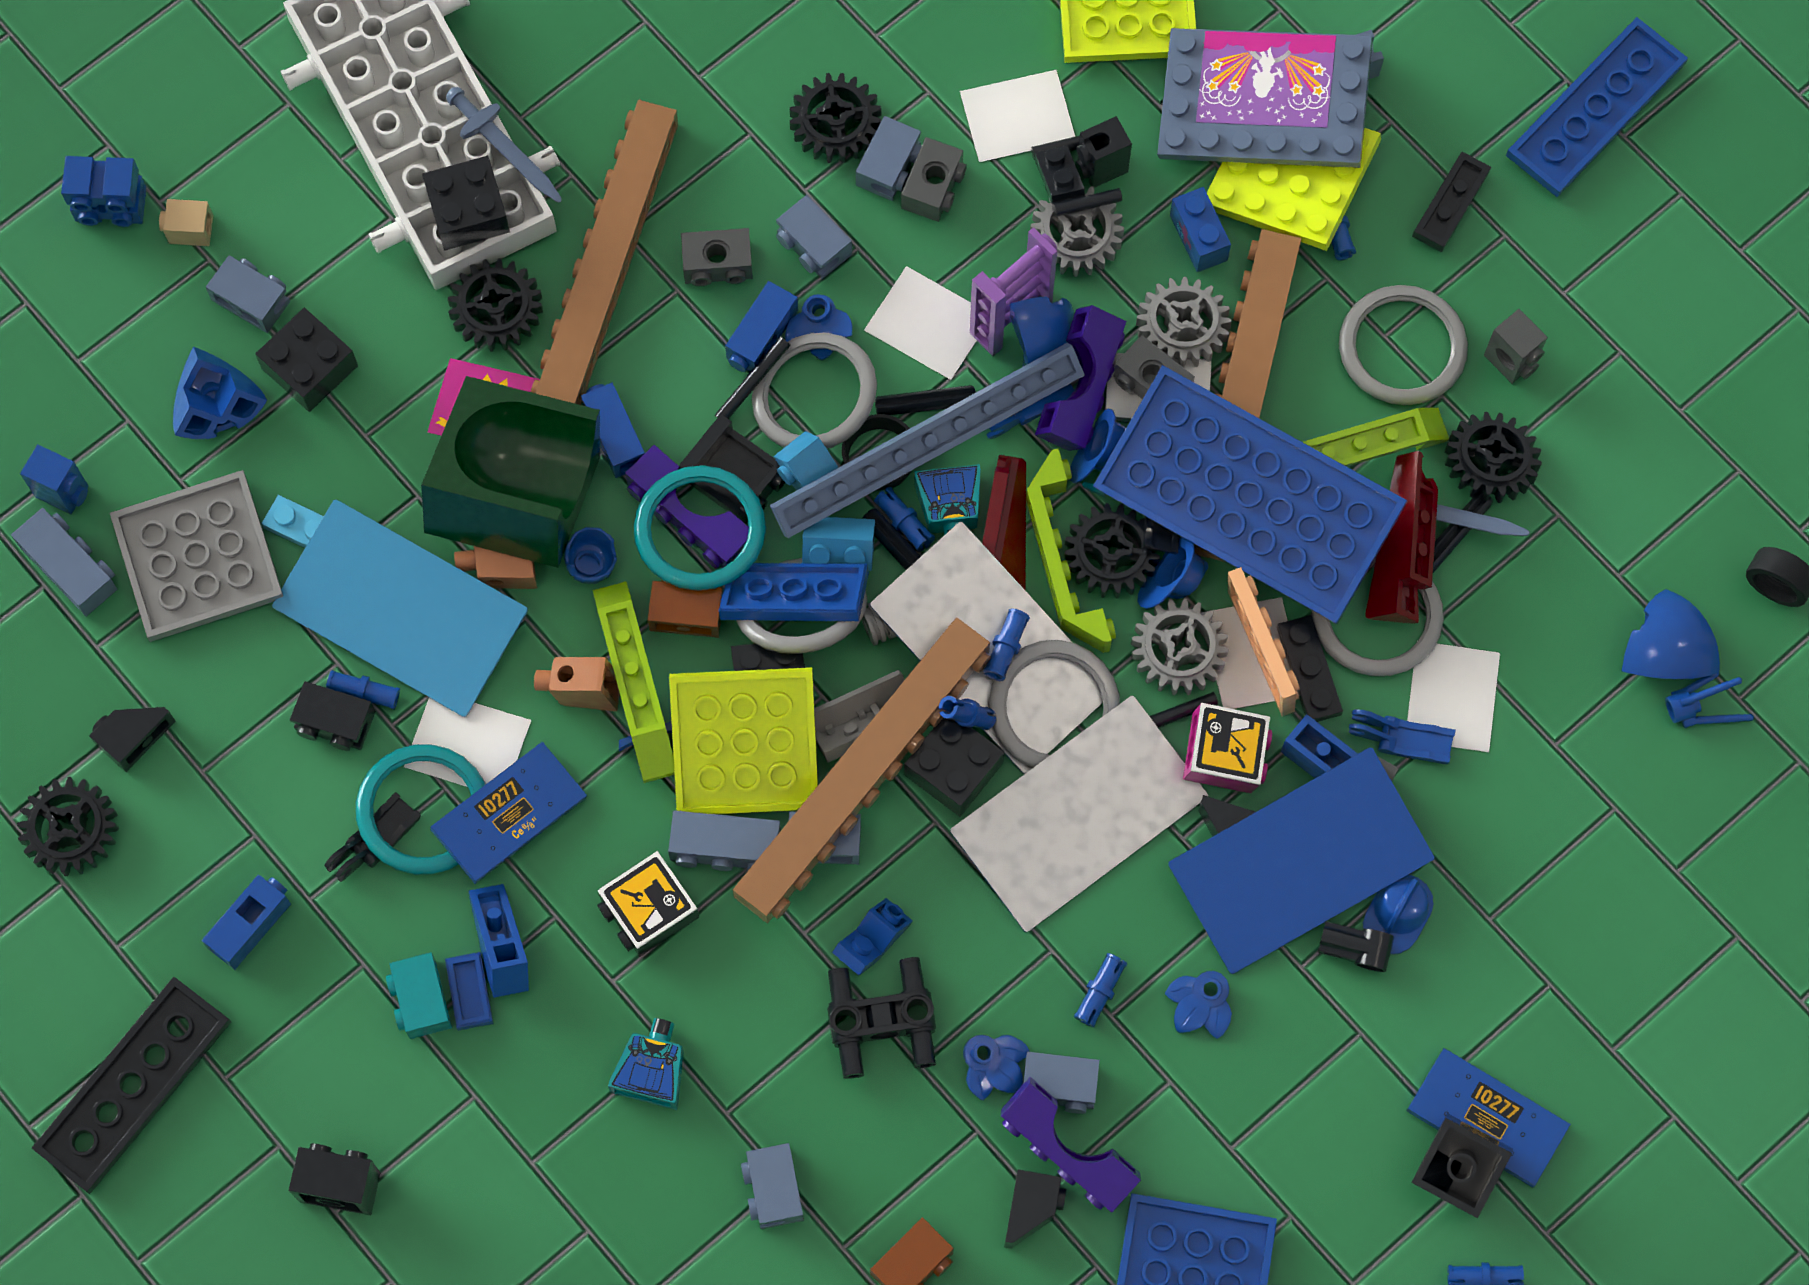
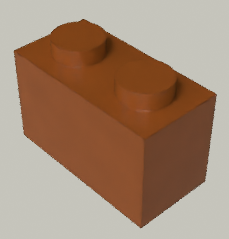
(684, 610)
(914, 1257)

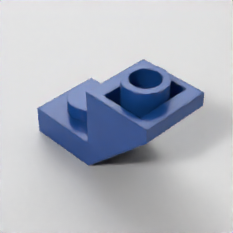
(873, 936)

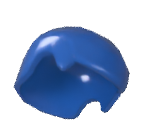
(590, 555)

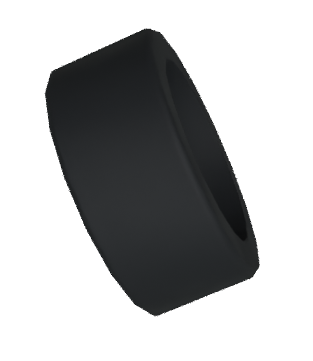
(1779, 576)

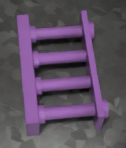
(1025, 279)

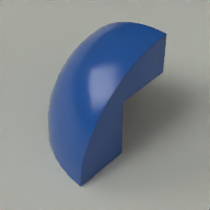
(1041, 325)
(213, 397)
(1672, 641)

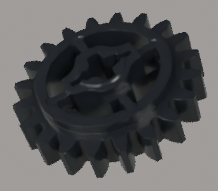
(833, 92)
(488, 279)
(1501, 451)
(1099, 548)
(60, 838)

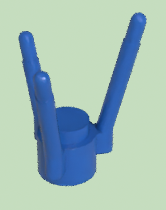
(1685, 703)

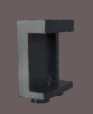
(732, 452)

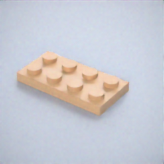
(1267, 651)

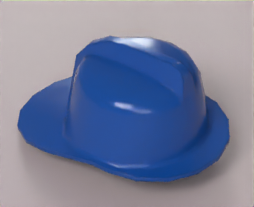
(1097, 452)
(1174, 576)
(1400, 911)

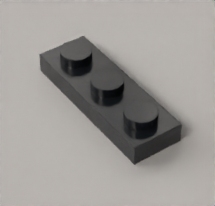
(1451, 201)
(1310, 668)

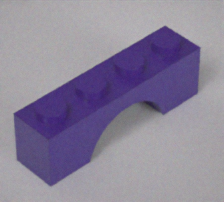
(1095, 340)
(717, 536)
(1104, 1176)

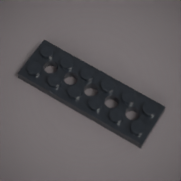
(134, 1109)

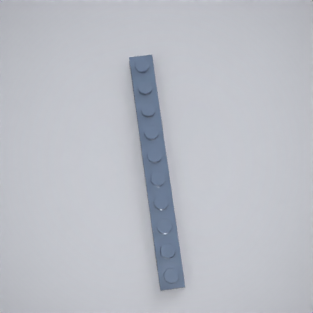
(927, 440)

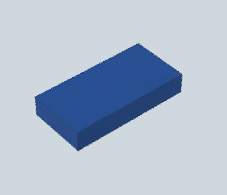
(469, 991)

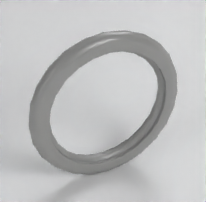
(1392, 395)
(859, 414)
(799, 644)
(1026, 656)
(1394, 665)

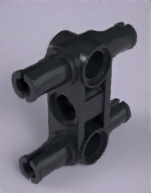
(881, 1018)

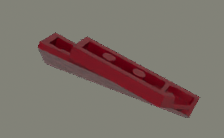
(1006, 517)
(1408, 552)

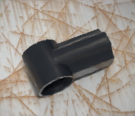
(1366, 948)

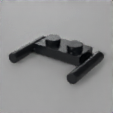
(1063, 179)

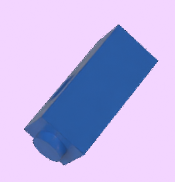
(761, 327)
(616, 431)
(247, 920)

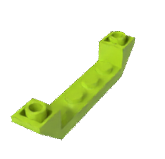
(1383, 436)
(1087, 626)
(635, 681)

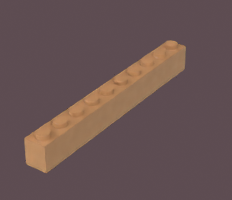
(607, 253)
(1259, 324)
(861, 771)

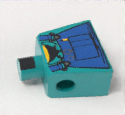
(948, 496)
(650, 1067)

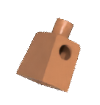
(497, 569)
(580, 682)

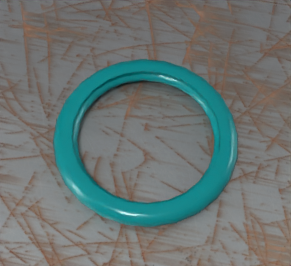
(701, 581)
(367, 793)

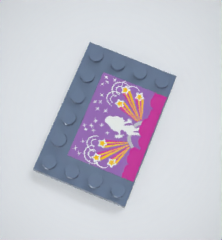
(1265, 97)

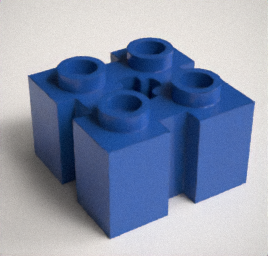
(104, 190)

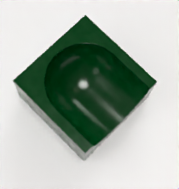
(511, 471)

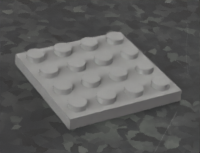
(196, 555)

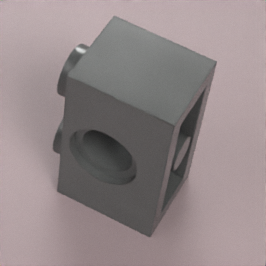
(933, 160)
(702, 245)
(1516, 347)
(1141, 360)

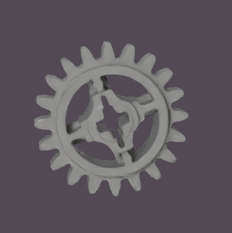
(1093, 247)
(1182, 310)
(1190, 653)

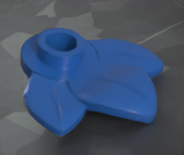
(832, 321)
(1197, 1007)
(999, 1067)

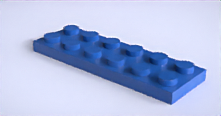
(1596, 107)

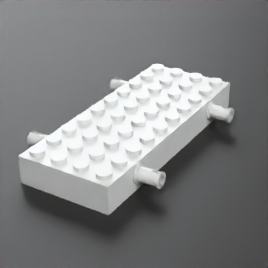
(390, 81)

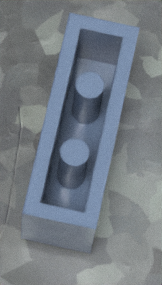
(65, 560)
(719, 840)

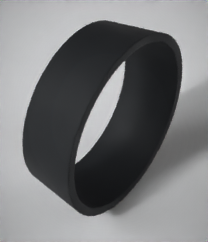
(874, 422)

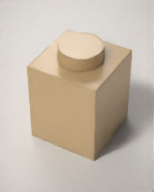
(187, 222)

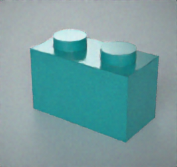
(419, 996)

